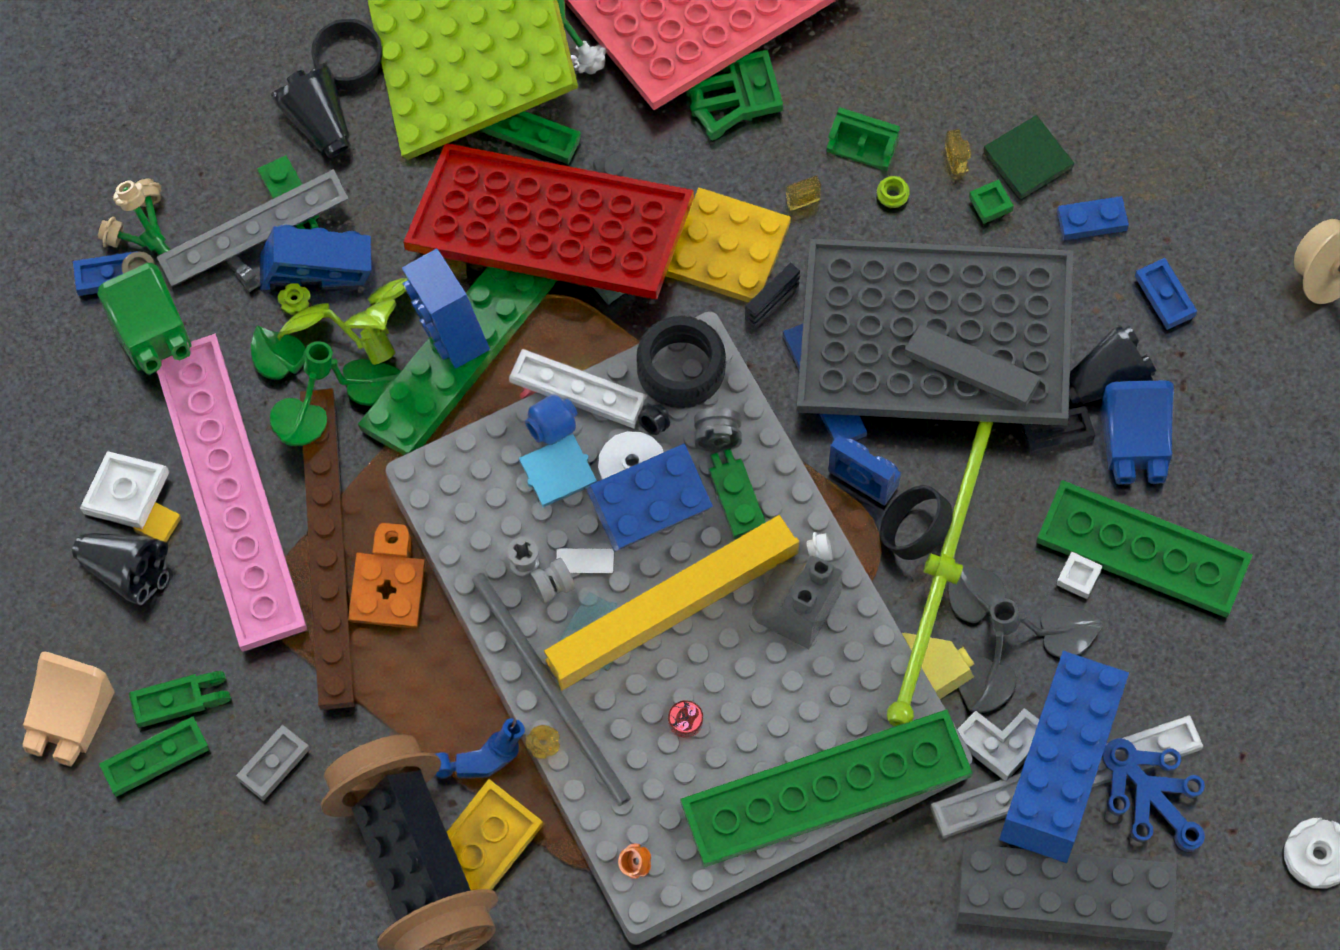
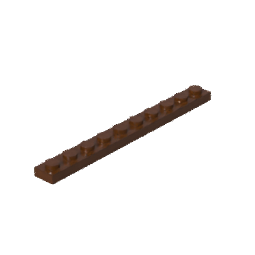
(328, 561)

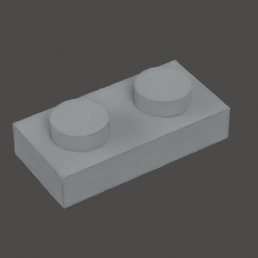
(273, 762)

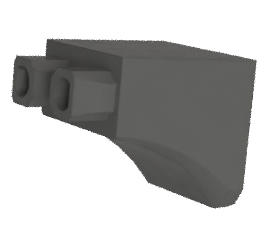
(798, 599)

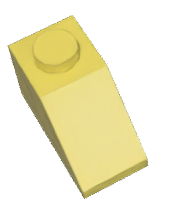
(944, 664)

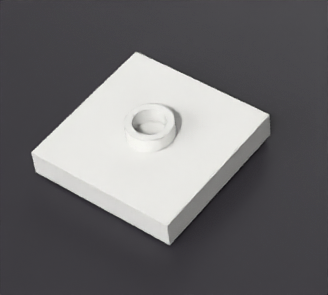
(124, 490)

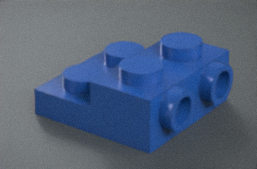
(862, 470)

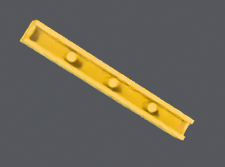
(671, 602)

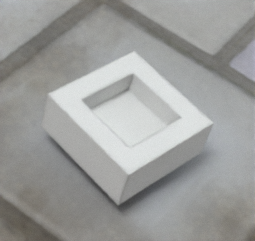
(1079, 575)

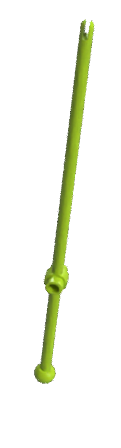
(943, 569)

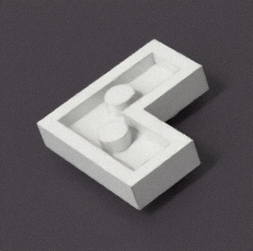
(997, 749)

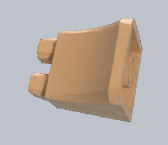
(65, 707)

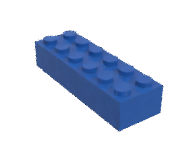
(1064, 757)

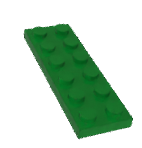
(1145, 548)

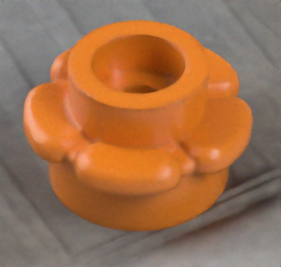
(628, 864)

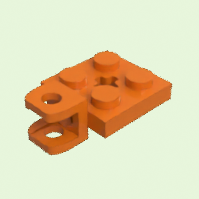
(392, 565)

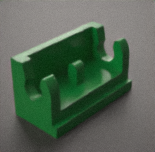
(863, 139)

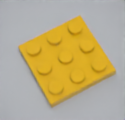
(728, 245)

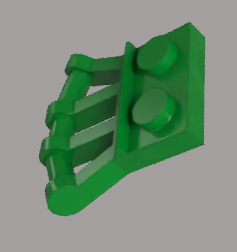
(754, 93)

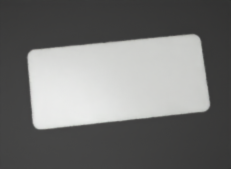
(587, 560)

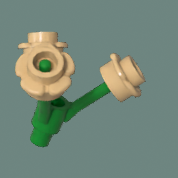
(131, 197)

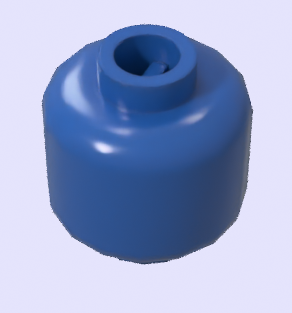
(551, 419)

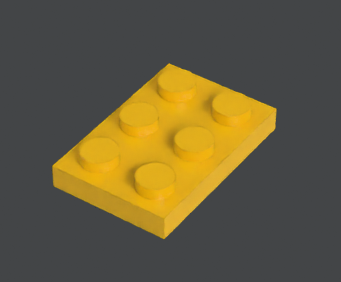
(491, 835)

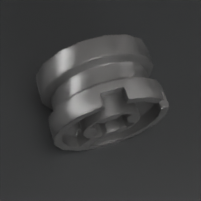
(717, 429)

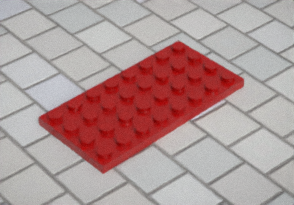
(550, 220)

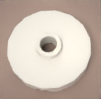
(626, 447)
(1299, 857)

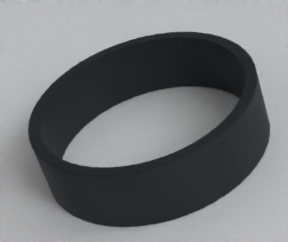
(343, 25)
(931, 537)

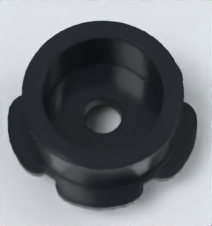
(654, 418)

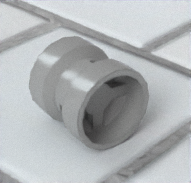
(556, 575)

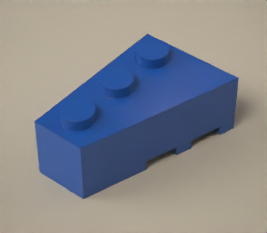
(315, 256)

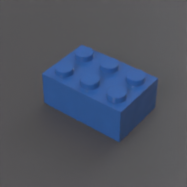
(444, 309)
(649, 497)

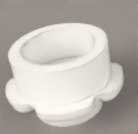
(820, 546)

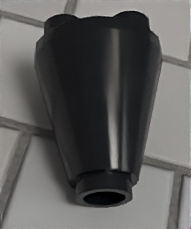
(315, 109)
(1108, 362)
(125, 563)

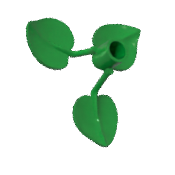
(297, 421)

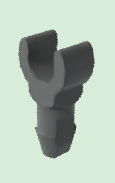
(244, 273)

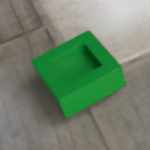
(991, 201)

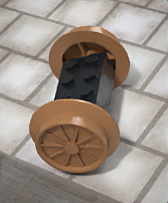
(409, 846)

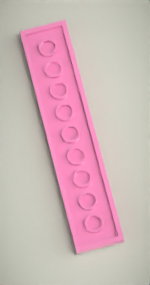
(230, 496)

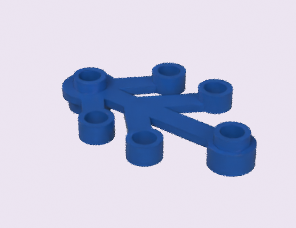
(1150, 790)

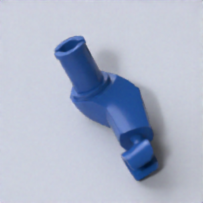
(493, 755)

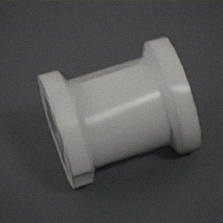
(520, 548)

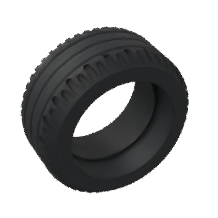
(681, 330)

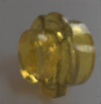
(536, 735)

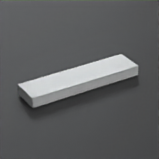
(581, 388)

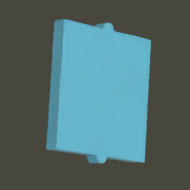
(557, 470)

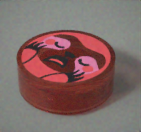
(685, 719)

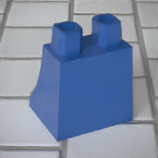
(1138, 428)

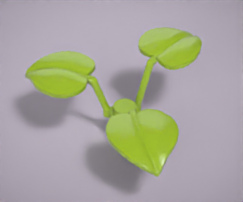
(372, 320)

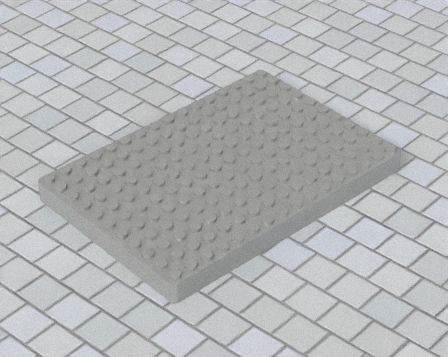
(756, 689)

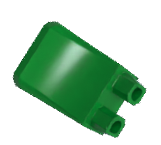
(144, 317)

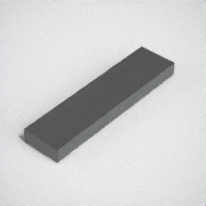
(972, 366)

